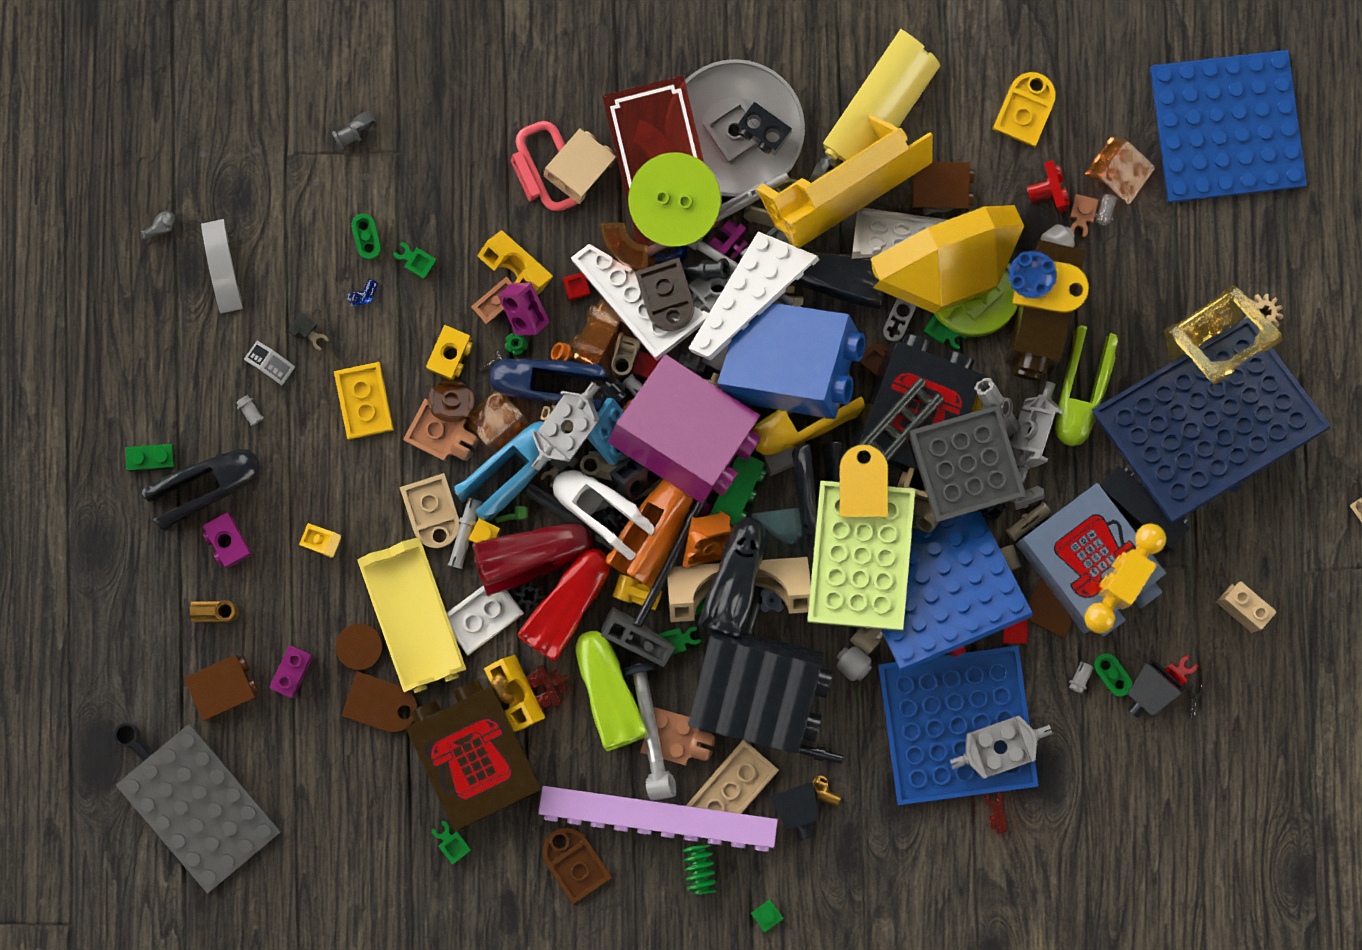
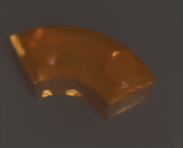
(623, 248)
(597, 334)

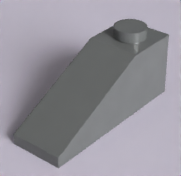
(642, 640)

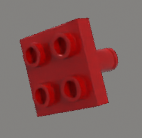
(1051, 188)

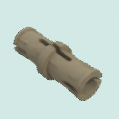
(1028, 521)

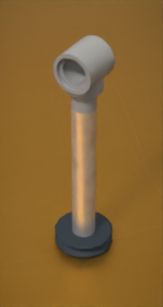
(659, 783)

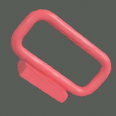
(527, 170)

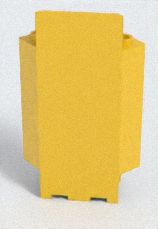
(813, 208)

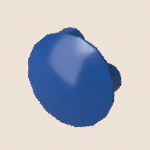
(1032, 274)

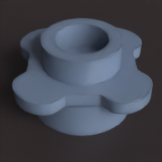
(767, 605)

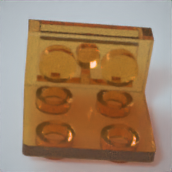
(1121, 168)
(497, 421)

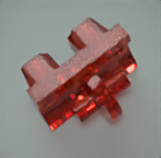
(550, 697)

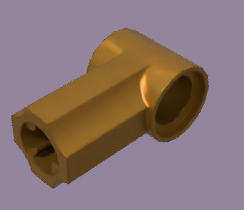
(212, 611)

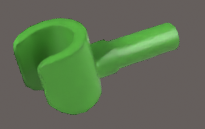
(521, 513)

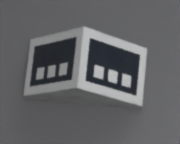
(269, 363)

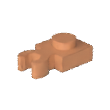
(1083, 211)

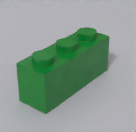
(741, 489)

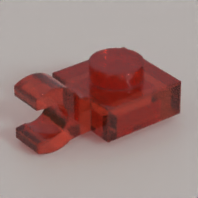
(997, 819)

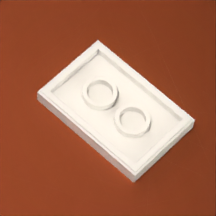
(482, 618)

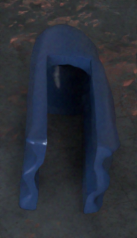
(518, 377)

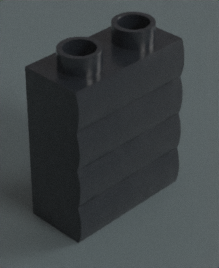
(760, 691)

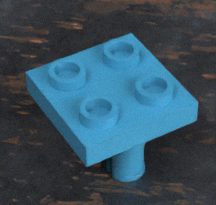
(608, 415)

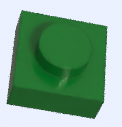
(767, 915)

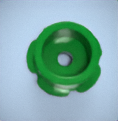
(516, 350)

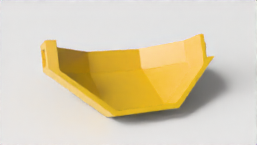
(950, 259)

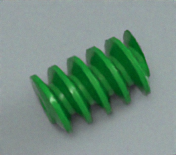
(699, 869)

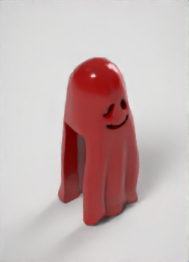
(561, 612)

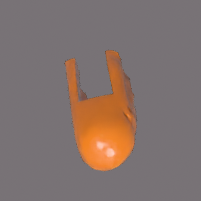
(666, 511)

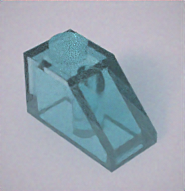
(781, 524)

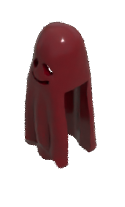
(525, 556)

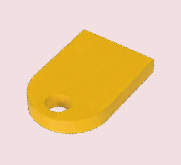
(1025, 109)
(1059, 297)
(863, 484)

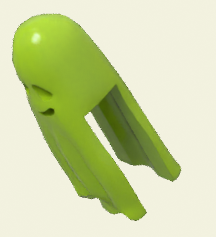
(1078, 418)
(609, 696)

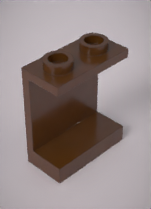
(943, 186)
(221, 687)

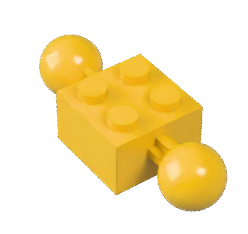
(1127, 578)

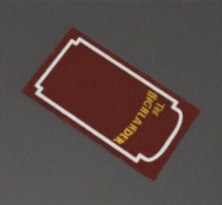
(648, 124)

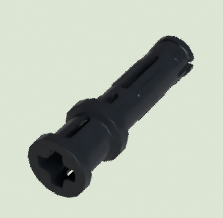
(708, 270)

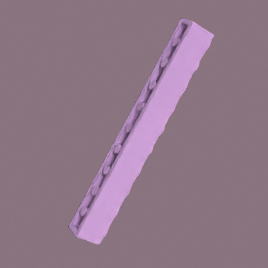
(658, 816)

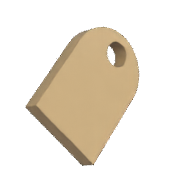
(431, 509)

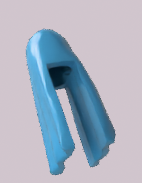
(526, 449)

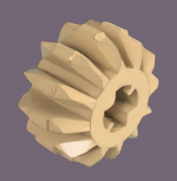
(1270, 308)

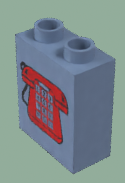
(1077, 552)

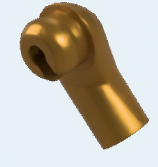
(501, 693)
(823, 793)

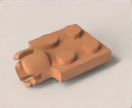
(440, 437)
(678, 739)

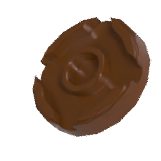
(451, 401)
(359, 646)

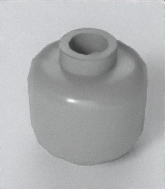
(1060, 235)
(853, 663)

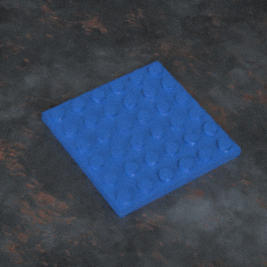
(1228, 126)
(954, 591)
(936, 708)

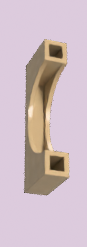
(785, 577)

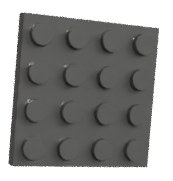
(966, 463)

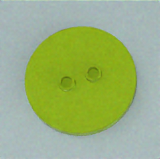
(675, 199)
(982, 314)

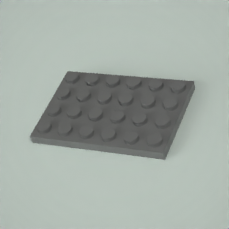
(198, 808)

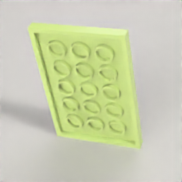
(861, 562)

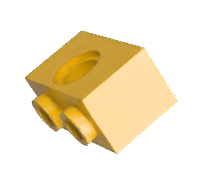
(449, 339)

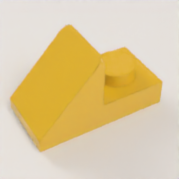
(320, 540)

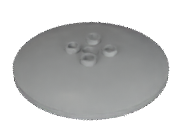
(720, 99)

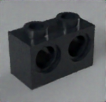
(768, 124)
(632, 479)

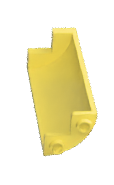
(885, 94)
(411, 615)

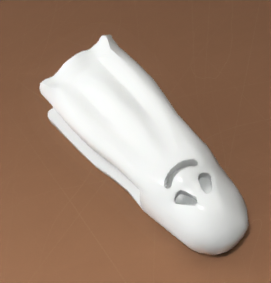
(584, 495)

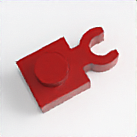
(1179, 672)

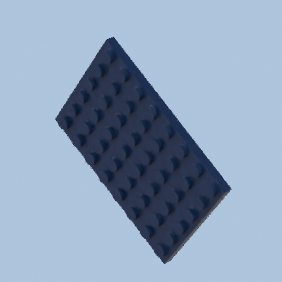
(1205, 438)

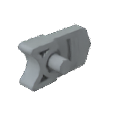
(1032, 495)

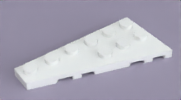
(882, 229)
(753, 287)
(622, 292)

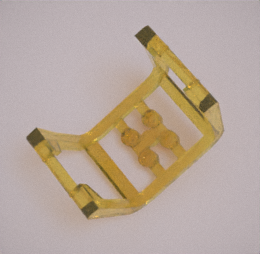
(1208, 322)

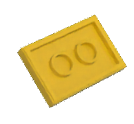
(363, 400)

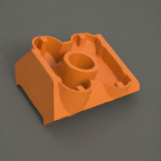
(706, 539)

